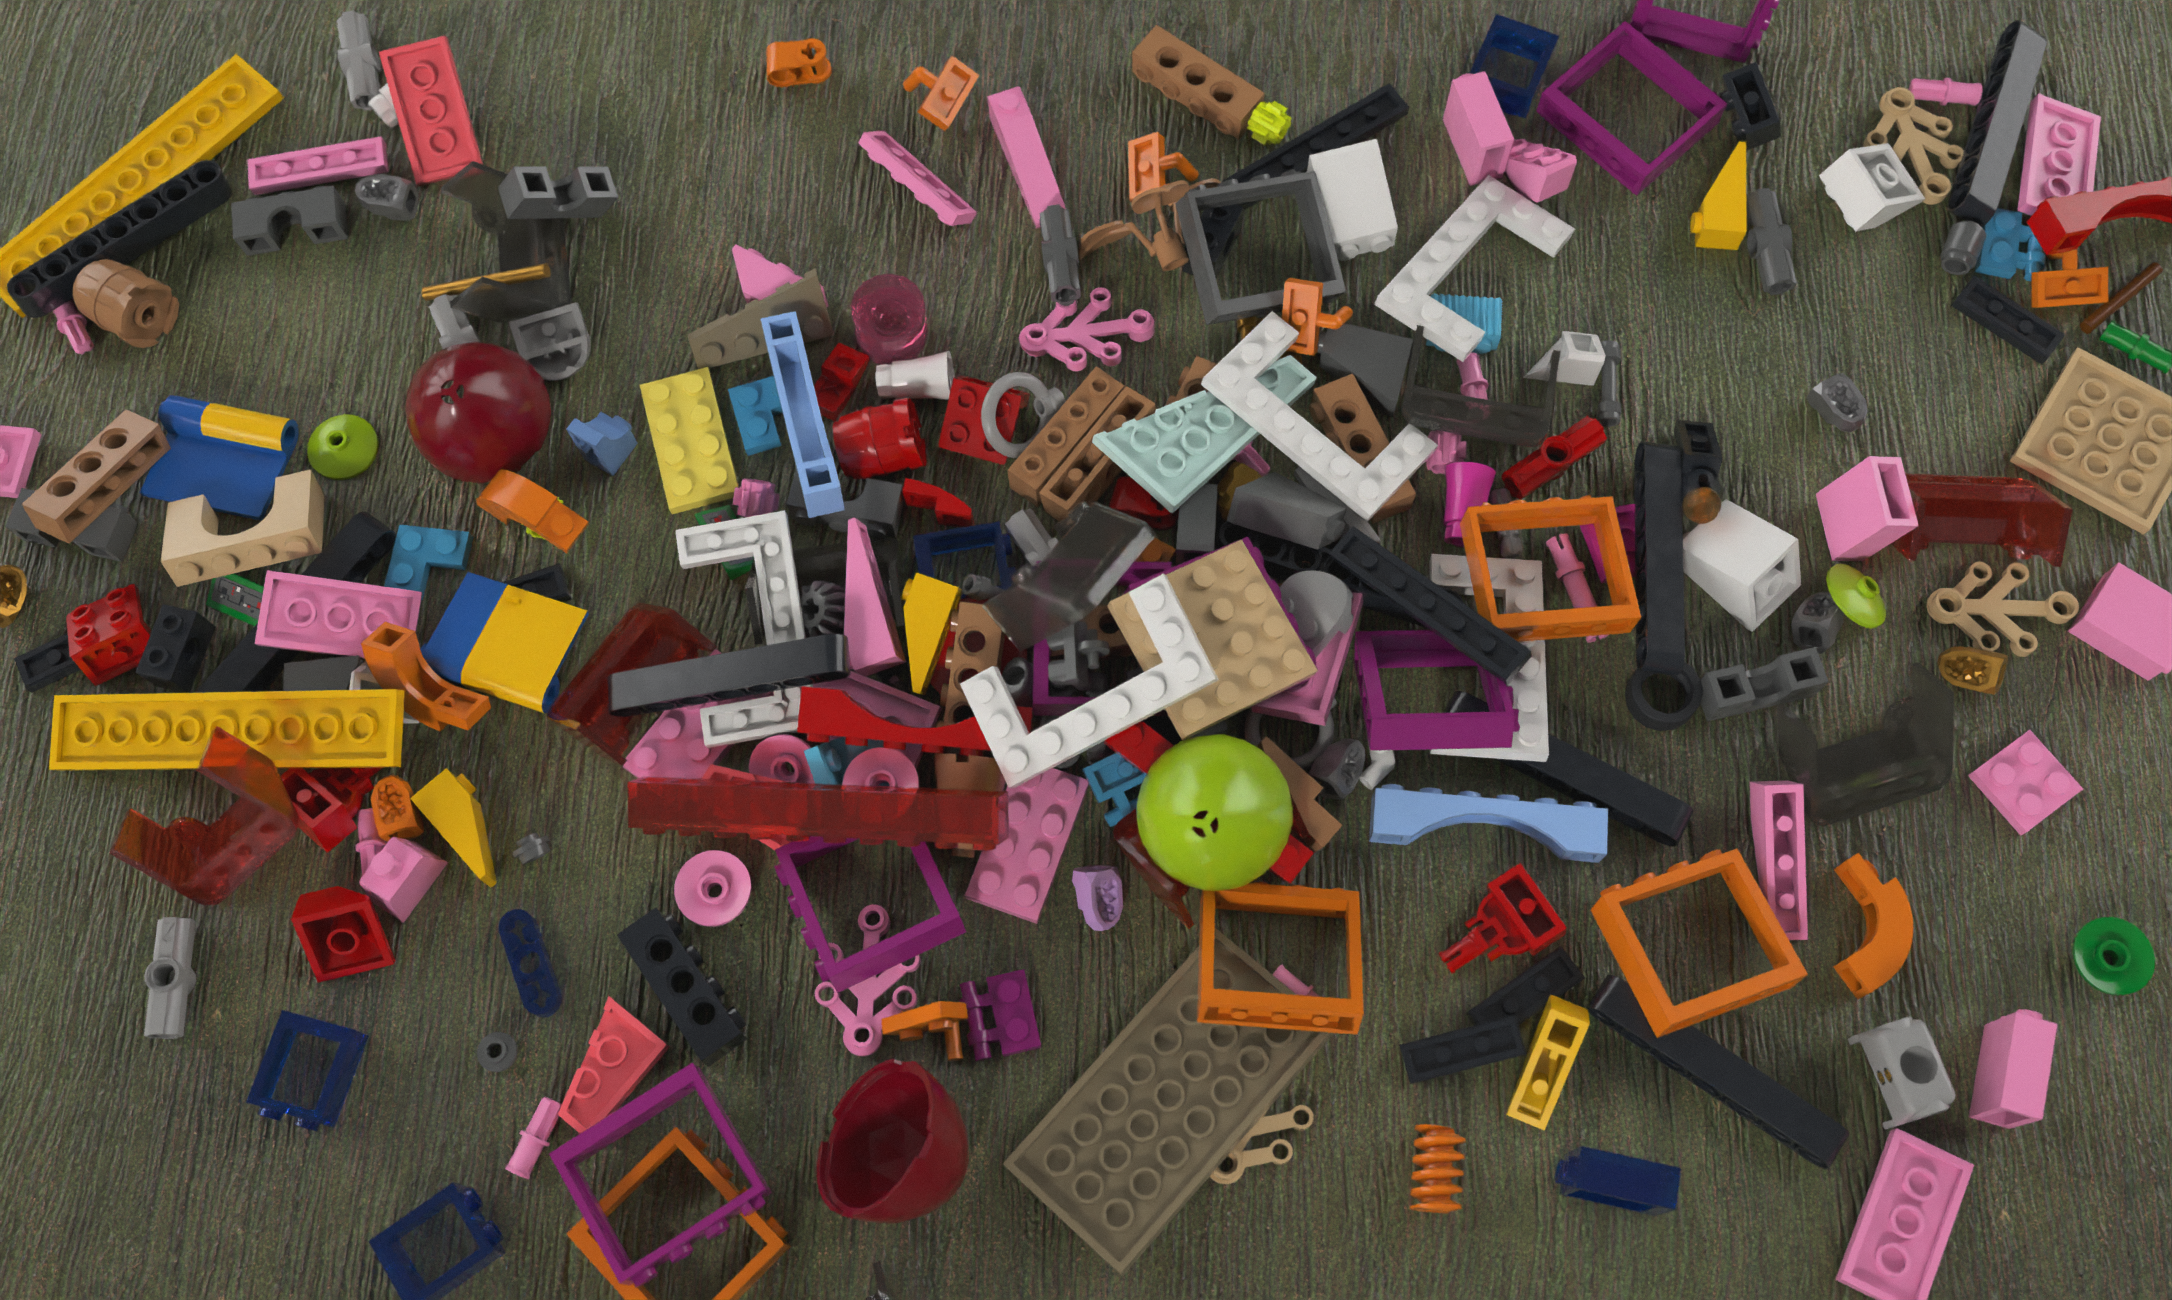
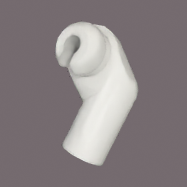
(1381, 764)

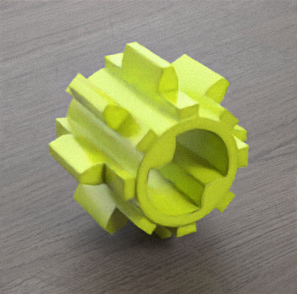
(1269, 122)

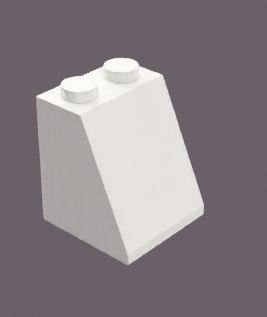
(1355, 198)
(1743, 563)

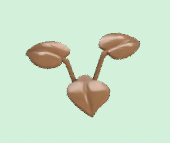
(1167, 244)

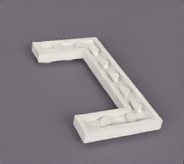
(1409, 291)
(1358, 487)
(769, 542)
(1522, 591)
(1180, 674)

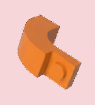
(520, 499)
(399, 664)
(1887, 927)

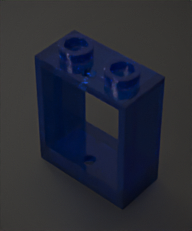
(1524, 42)
(965, 539)
(338, 1080)
(1618, 1181)
(400, 1266)

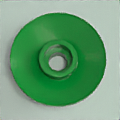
(2130, 953)

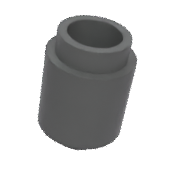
(1962, 247)

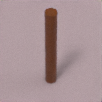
(2121, 297)

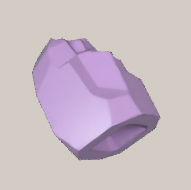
(1099, 895)

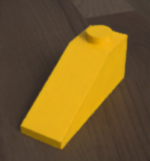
(1722, 214)
(927, 624)
(459, 819)
(1548, 1061)

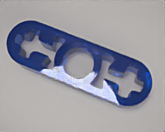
(529, 992)

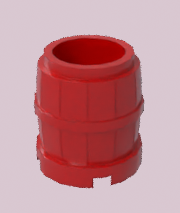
(880, 440)

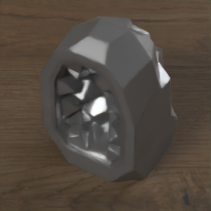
(388, 196)
(1839, 402)
(1817, 622)
(1339, 768)

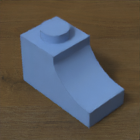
(603, 441)

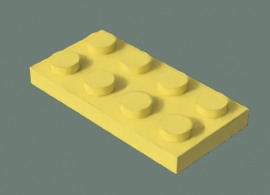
(689, 440)

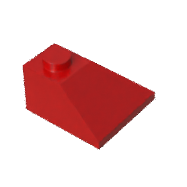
(340, 933)

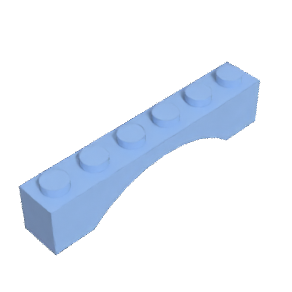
(802, 415)
(1566, 830)

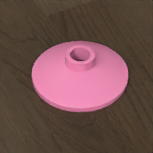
(773, 752)
(881, 766)
(703, 873)

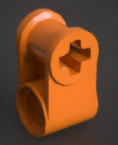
(794, 62)

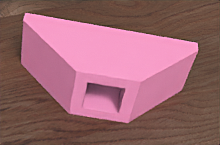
(1539, 170)
(761, 277)

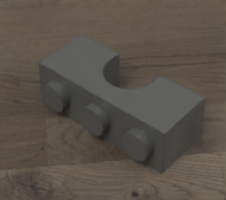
(583, 194)
(261, 221)
(877, 508)
(105, 537)
(1782, 681)

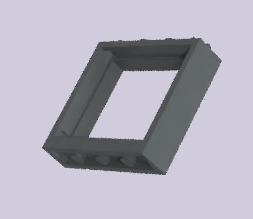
(1258, 188)

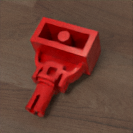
(328, 800)
(1512, 918)

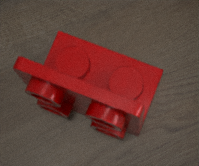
(962, 421)
(108, 634)

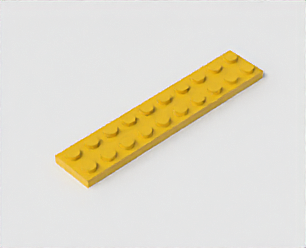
(184, 135)
(174, 728)

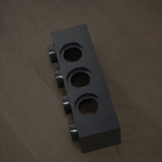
(643, 942)

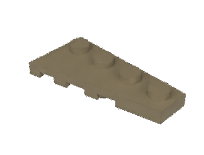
(742, 333)

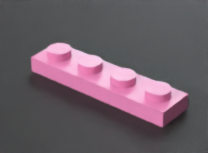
(317, 165)
(912, 173)

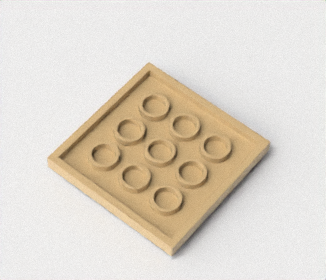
(2103, 441)
(1239, 630)

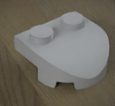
(553, 341)
(1319, 605)

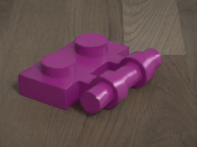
(1012, 1013)

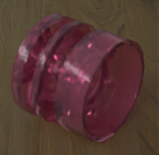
(889, 303)

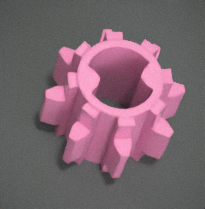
(1449, 450)
(755, 497)

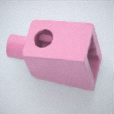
(401, 876)

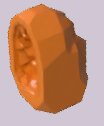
(394, 810)

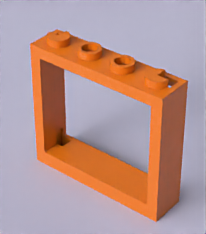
(1554, 512)
(1641, 976)
(1277, 1009)
(718, 1174)

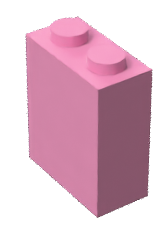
(1477, 127)
(1866, 509)
(2128, 622)
(2013, 1069)

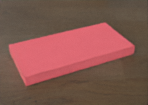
(430, 109)

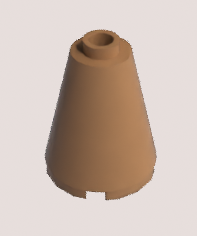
(969, 774)

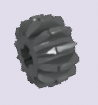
(823, 608)

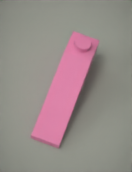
(1024, 151)
(868, 617)
(1780, 851)

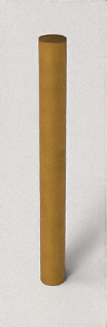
(507, 277)

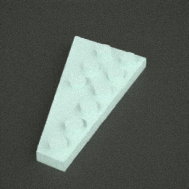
(1193, 437)

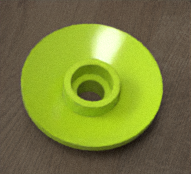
(349, 457)
(1856, 595)

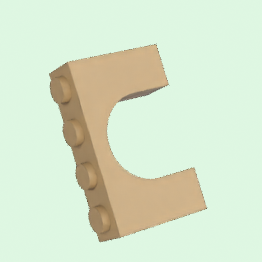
(290, 531)

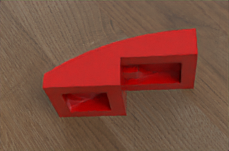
(839, 379)
(948, 508)

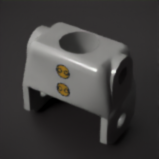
(1907, 1070)

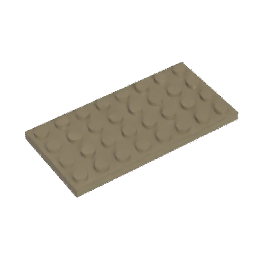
(1160, 1110)

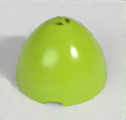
(1232, 784)

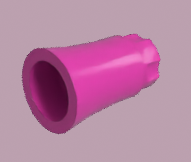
(1466, 486)

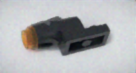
(1699, 469)

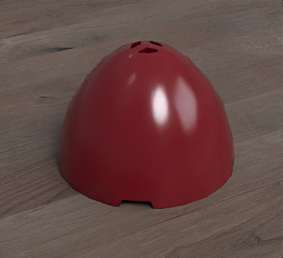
(494, 423)
(893, 1146)

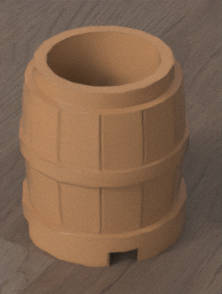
(125, 302)

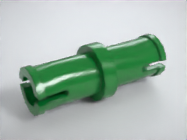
(2137, 346)

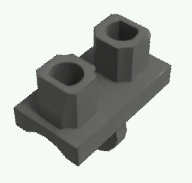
(1080, 652)

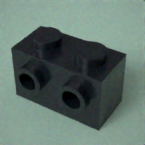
(1751, 105)

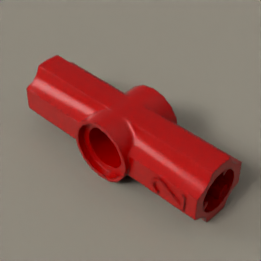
(1539, 469)

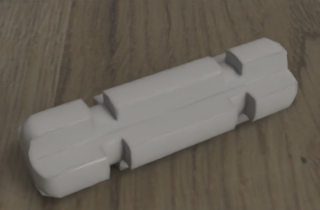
(1510, 543)

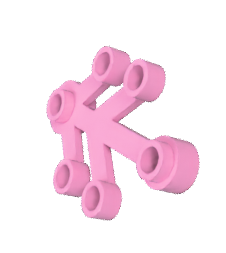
(1082, 333)
(869, 991)

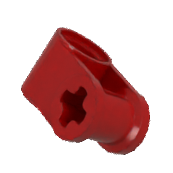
(1137, 502)

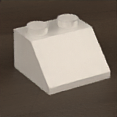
(1870, 186)

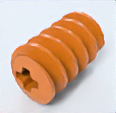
(1438, 1169)

